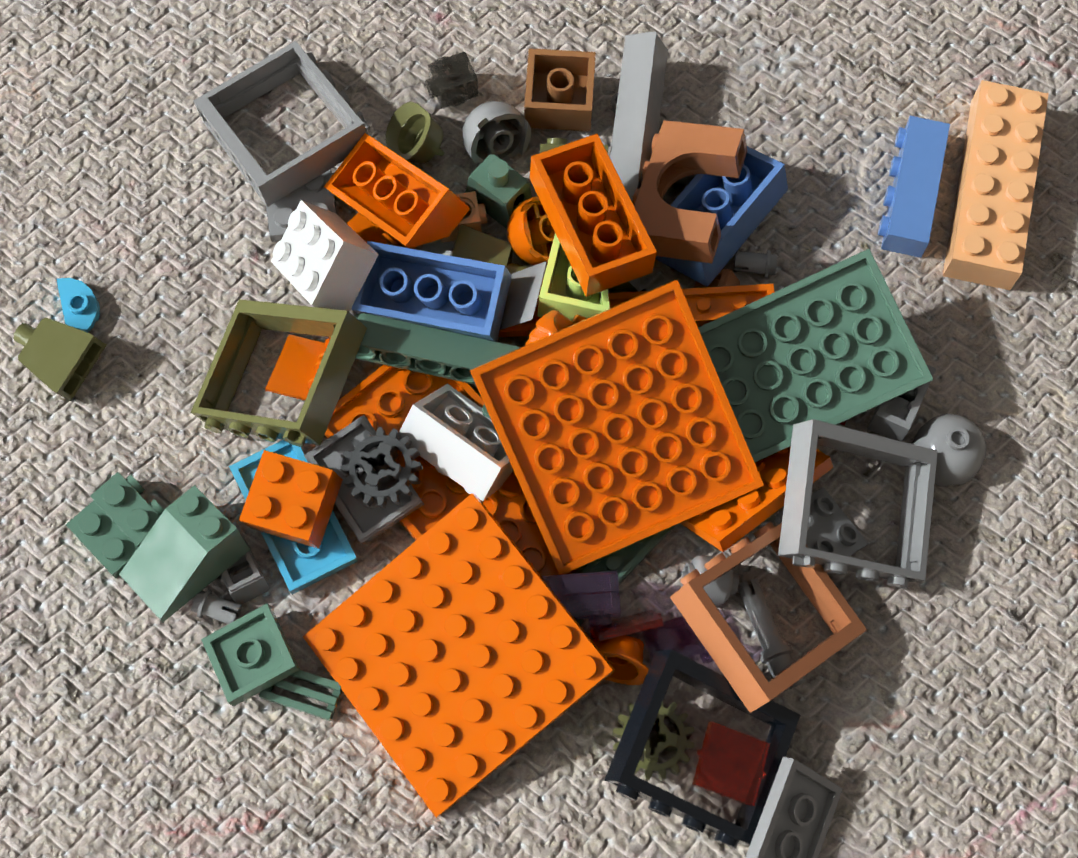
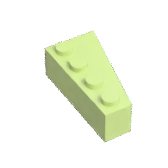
(563, 291)

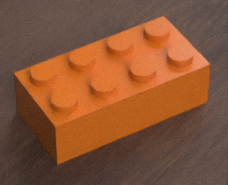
(592, 214)

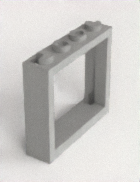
(255, 83)
(915, 508)

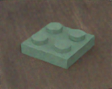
(250, 654)

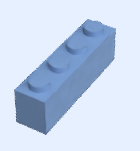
(914, 186)

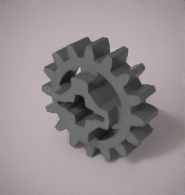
(376, 481)

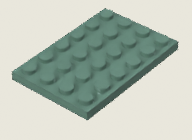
(814, 353)

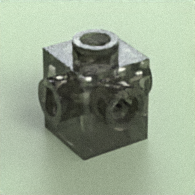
(452, 80)

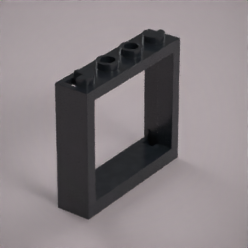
(639, 726)

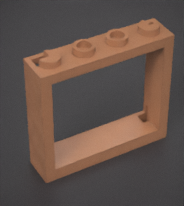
(725, 646)

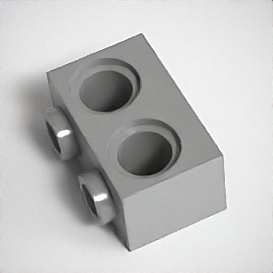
(896, 416)

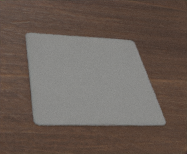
(523, 295)

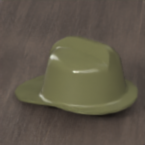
(414, 134)

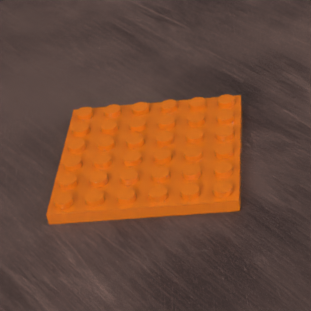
(617, 427)
(457, 654)

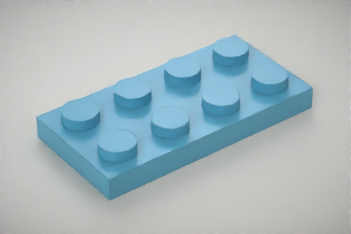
(297, 562)

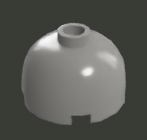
(495, 130)
(959, 448)

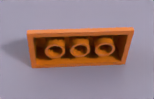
(396, 194)

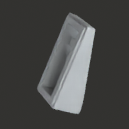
(247, 583)

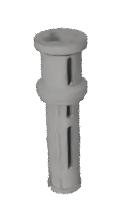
(775, 651)

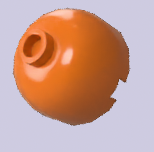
(530, 232)

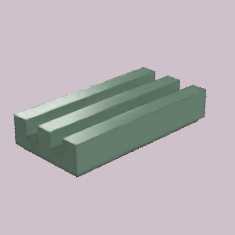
(332, 701)

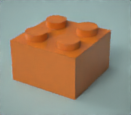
(291, 499)

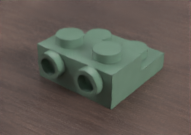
(115, 521)

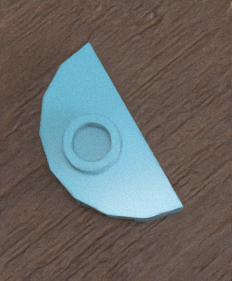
(78, 304)

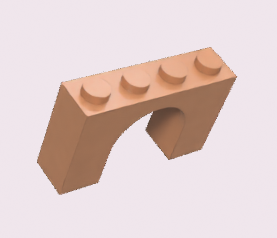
(679, 152)

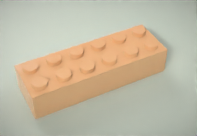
(996, 185)

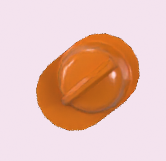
(626, 657)

